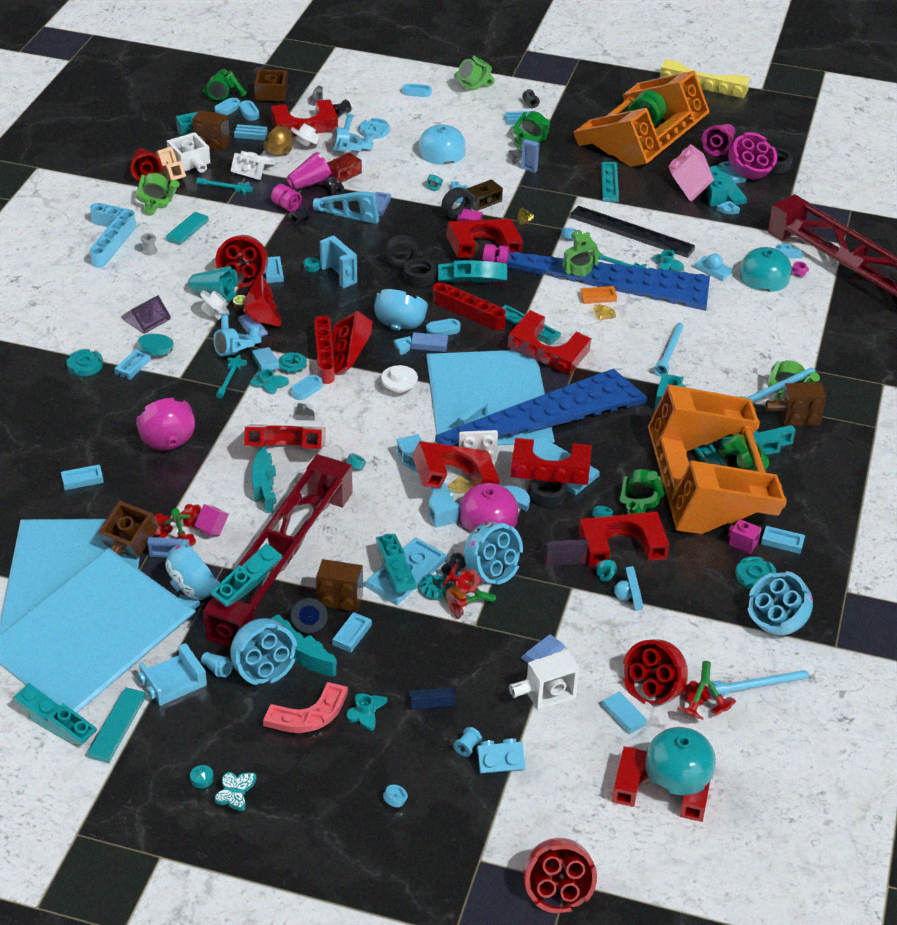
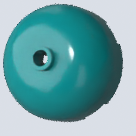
(766, 269)
(680, 760)

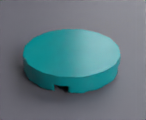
(155, 344)
(84, 362)
(751, 570)

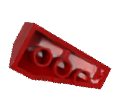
(260, 303)
(349, 339)

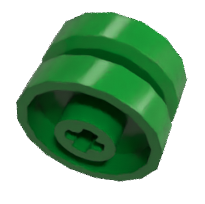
(653, 102)

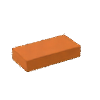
(598, 294)

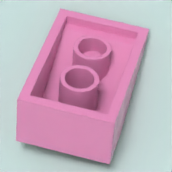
(691, 172)

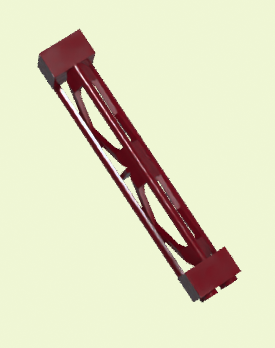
(789, 219)
(327, 483)

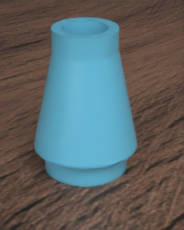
(219, 665)

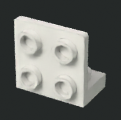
(250, 164)
(480, 440)

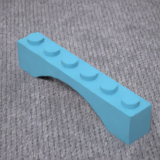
(441, 504)

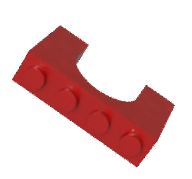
(323, 121)
(462, 235)
(562, 358)
(302, 436)
(432, 458)
(570, 470)
(642, 526)
(633, 773)

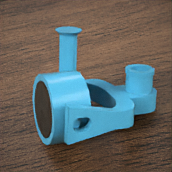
(341, 138)
(229, 342)

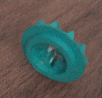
(287, 359)
(430, 590)

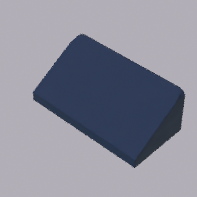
(432, 698)

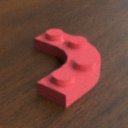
(310, 718)

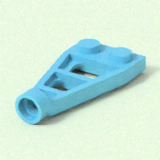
(366, 201)

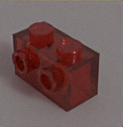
(345, 167)

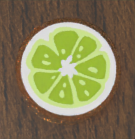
(238, 302)

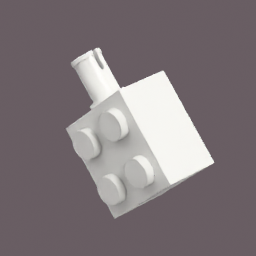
(191, 151)
(549, 680)

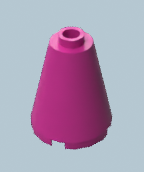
(718, 139)
(309, 173)

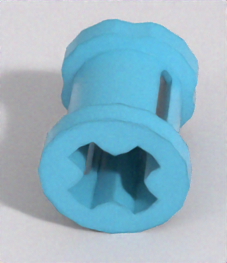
(467, 742)

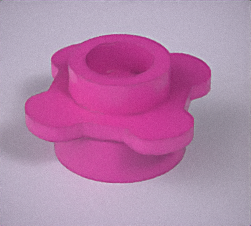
(799, 268)

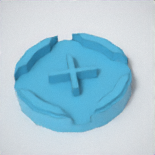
(375, 126)

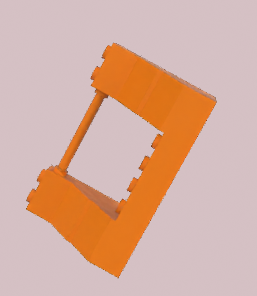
(632, 134)
(706, 493)

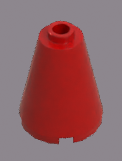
(144, 163)

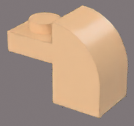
(171, 168)

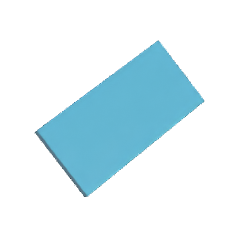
(550, 451)
(421, 560)

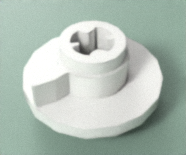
(306, 135)
(213, 304)
(399, 378)

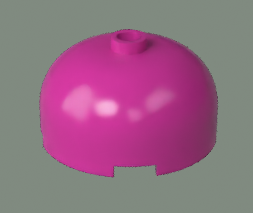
(752, 156)
(166, 424)
(487, 504)

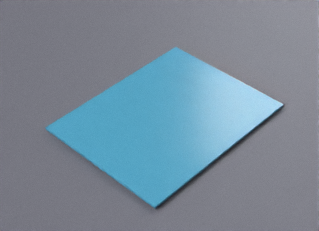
(496, 377)
(46, 557)
(90, 630)

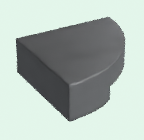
(316, 95)
(515, 155)
(304, 413)

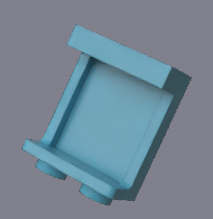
(340, 258)
(173, 677)

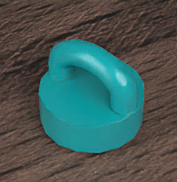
(436, 180)
(606, 570)

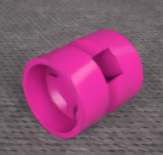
(286, 197)
(491, 251)

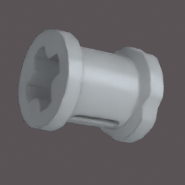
(149, 244)

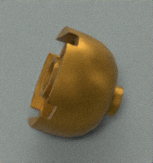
(279, 141)

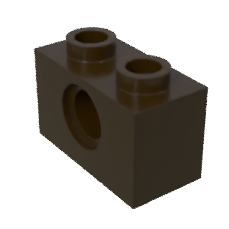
(485, 194)

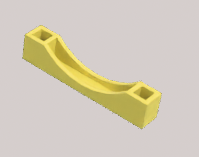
(731, 85)

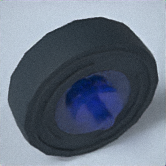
(308, 617)

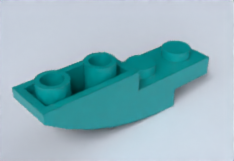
(472, 271)
(770, 440)
(263, 479)
(395, 563)
(247, 576)
(310, 652)
(53, 717)

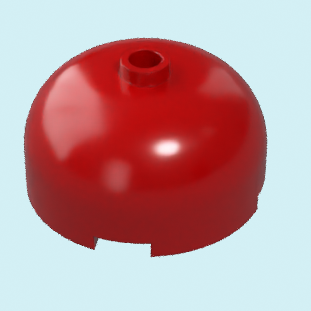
(244, 255)
(659, 663)
(559, 864)

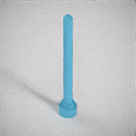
(662, 366)
(780, 385)
(724, 688)

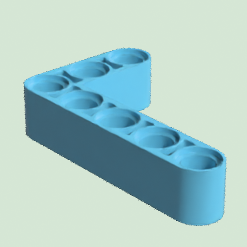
(120, 226)

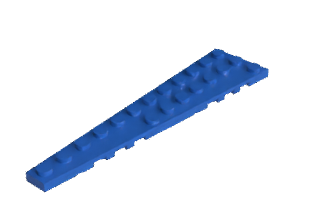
(634, 280)
(560, 406)

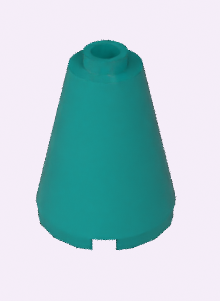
(220, 280)

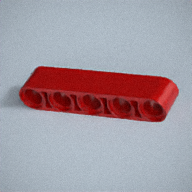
(469, 306)
(324, 349)

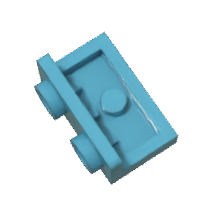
(500, 757)

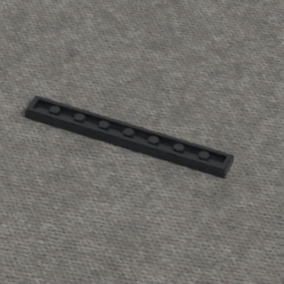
(632, 231)

